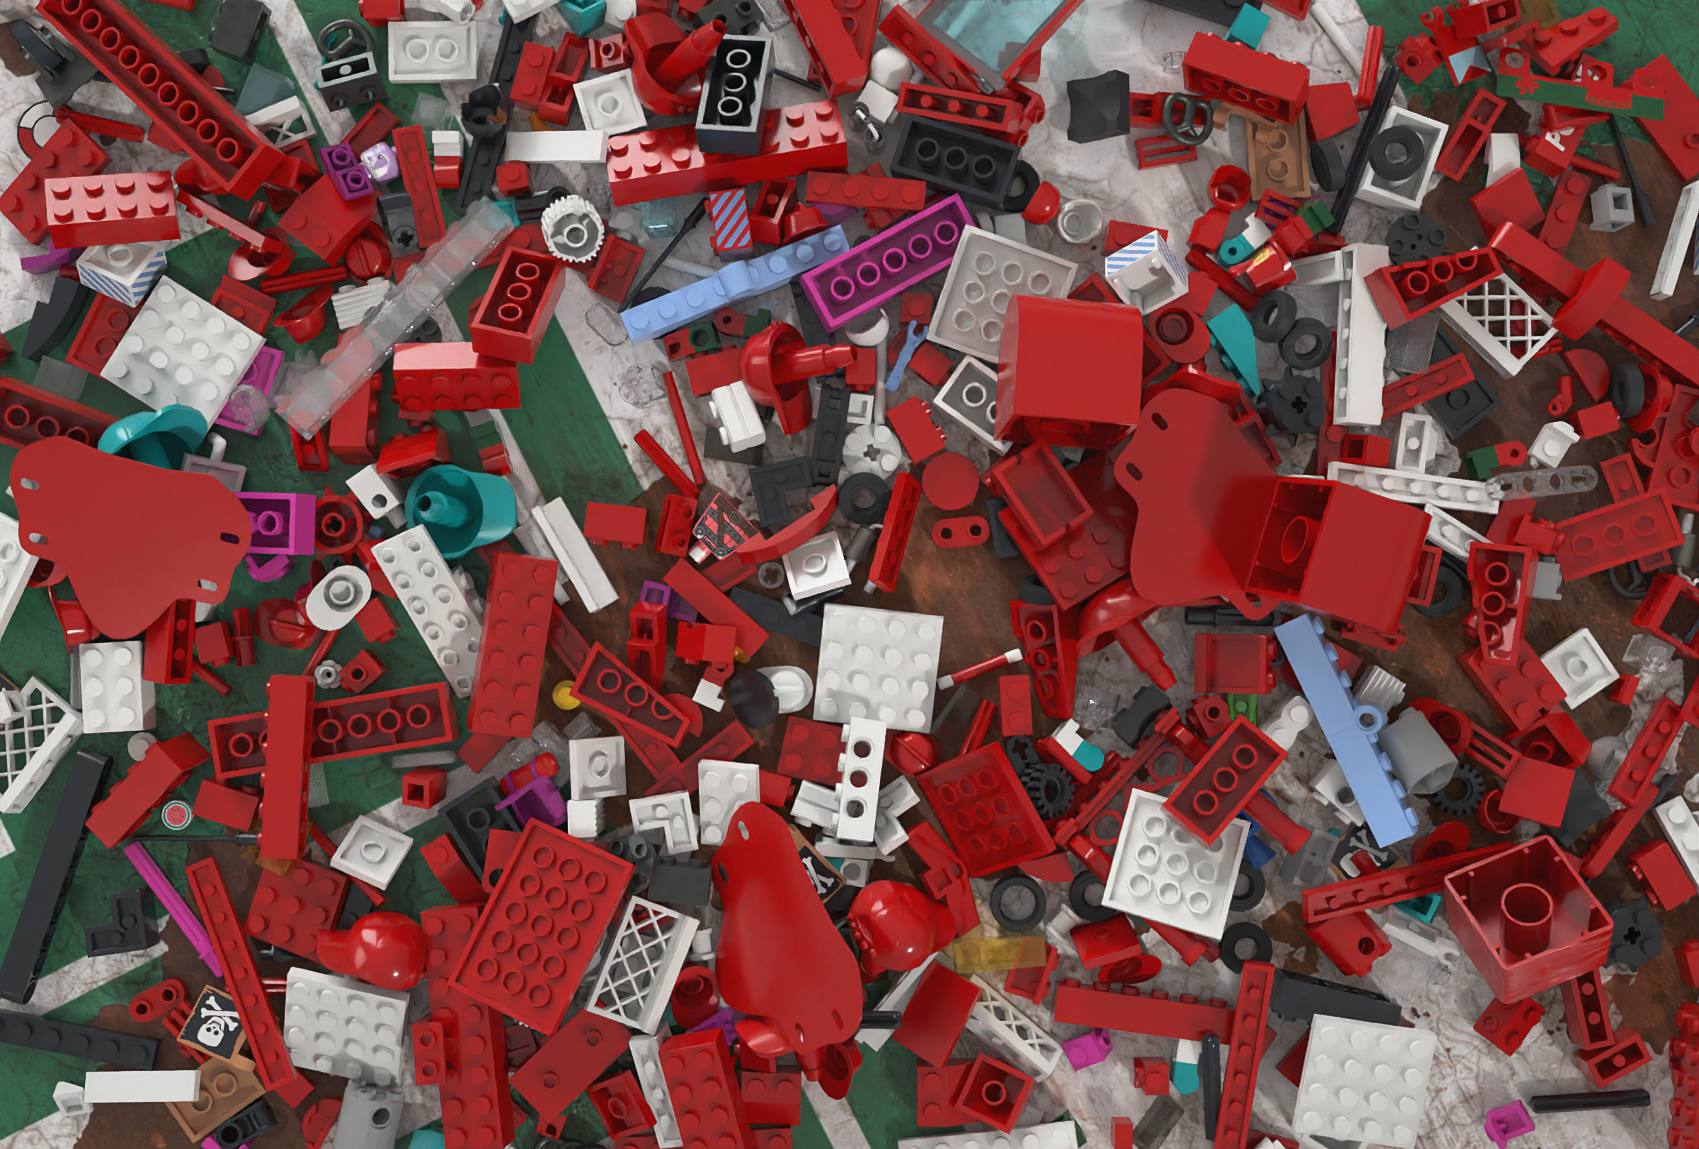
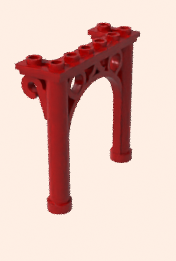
(1090, 814)

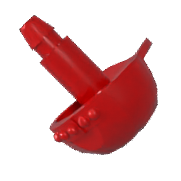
(668, 64)
(778, 367)
(1195, 378)
(1117, 616)
(897, 927)
(379, 948)
(768, 1040)

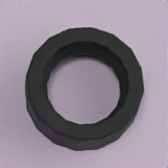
(1024, 924)

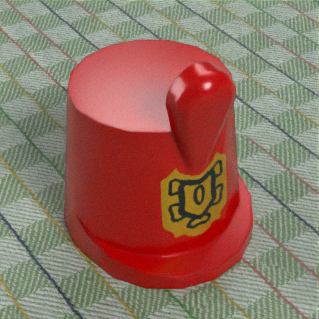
(1265, 270)

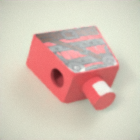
(720, 530)

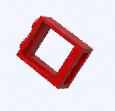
(1656, 606)

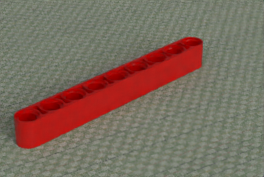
(1621, 322)

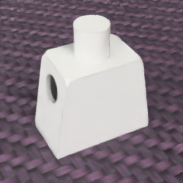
(372, 488)

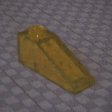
(998, 953)

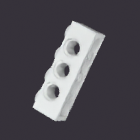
(873, 735)

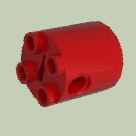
(1350, 941)

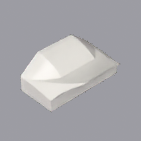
(1413, 443)

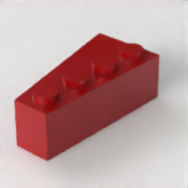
(1421, 286)
(357, 424)
(623, 695)
(146, 788)

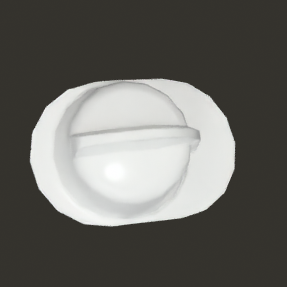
(338, 597)
(791, 686)

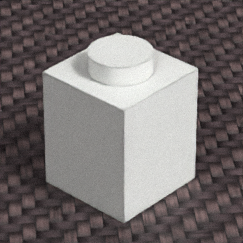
(880, 103)

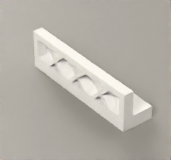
(283, 114)
(575, 554)
(897, 999)
(1003, 1037)
(650, 1073)

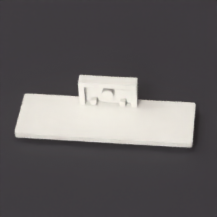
(438, 602)

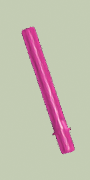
(174, 905)

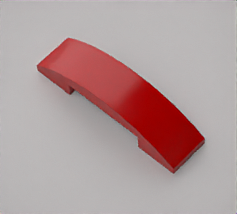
(761, 550)

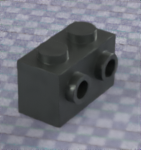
(738, 16)
(240, 29)
(350, 81)
(681, 881)

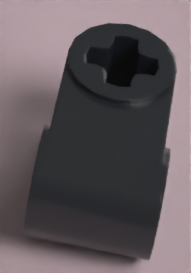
(398, 215)
(249, 1122)

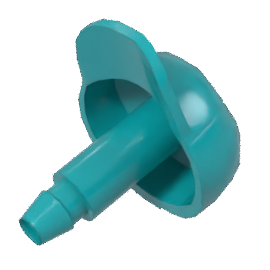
(156, 437)
(461, 508)

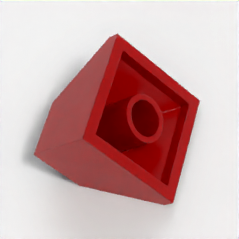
(996, 1093)

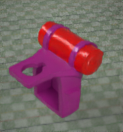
(533, 793)

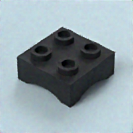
(1099, 107)
(1133, 722)
(1581, 811)

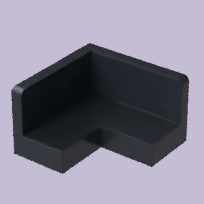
(771, 482)
(132, 926)

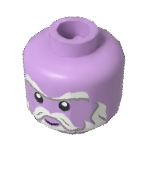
(381, 164)

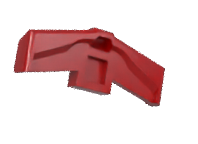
(944, 876)

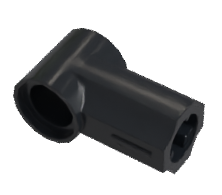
(532, 205)

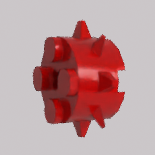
(354, 529)

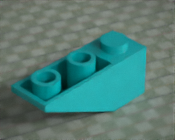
(1235, 343)

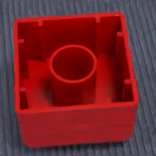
(1527, 919)

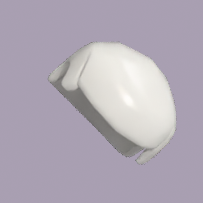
(889, 68)
(1079, 221)
(869, 328)

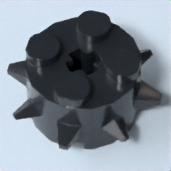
(1291, 406)
(1640, 931)

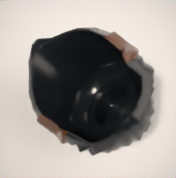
(485, 110)

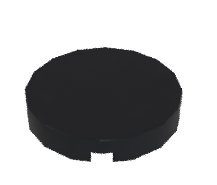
(754, 699)

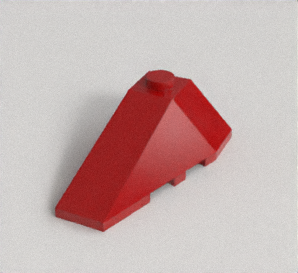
(1502, 594)
(1049, 646)

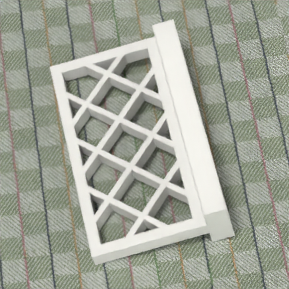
(1482, 341)
(47, 756)
(662, 978)

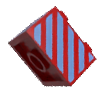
(731, 225)

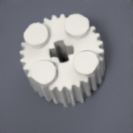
(568, 214)

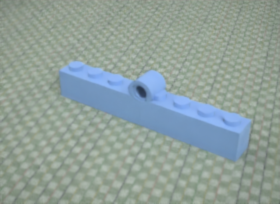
(732, 286)
(1346, 730)

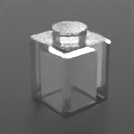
(433, 113)
(1648, 654)

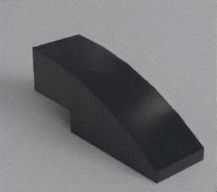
(54, 320)

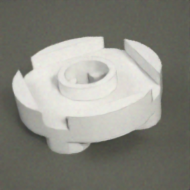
(880, 438)

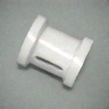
(1062, 922)
(701, 944)

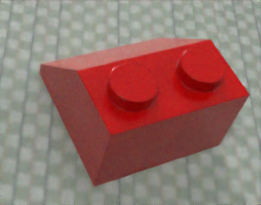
(1551, 740)
(772, 1096)

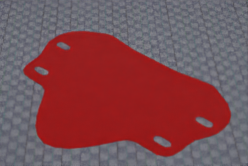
(1196, 503)
(127, 531)
(776, 938)

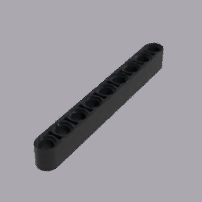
(54, 876)

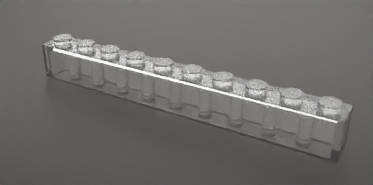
(395, 318)

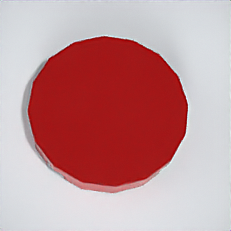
(950, 481)

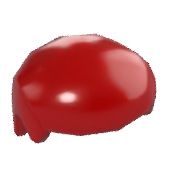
(1229, 188)
(1043, 205)
(1490, 818)

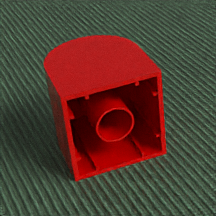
(1068, 372)
(1338, 552)

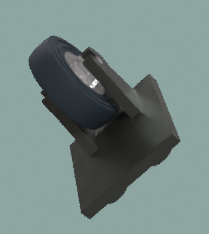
(65, 72)

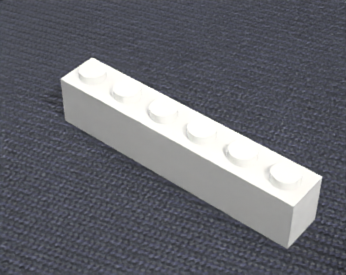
(1359, 340)

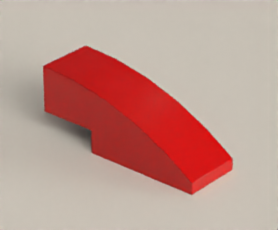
(566, 70)
(1147, 110)
(1469, 134)
(1253, 431)
(648, 643)

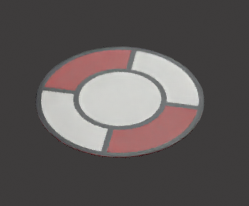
(37, 127)

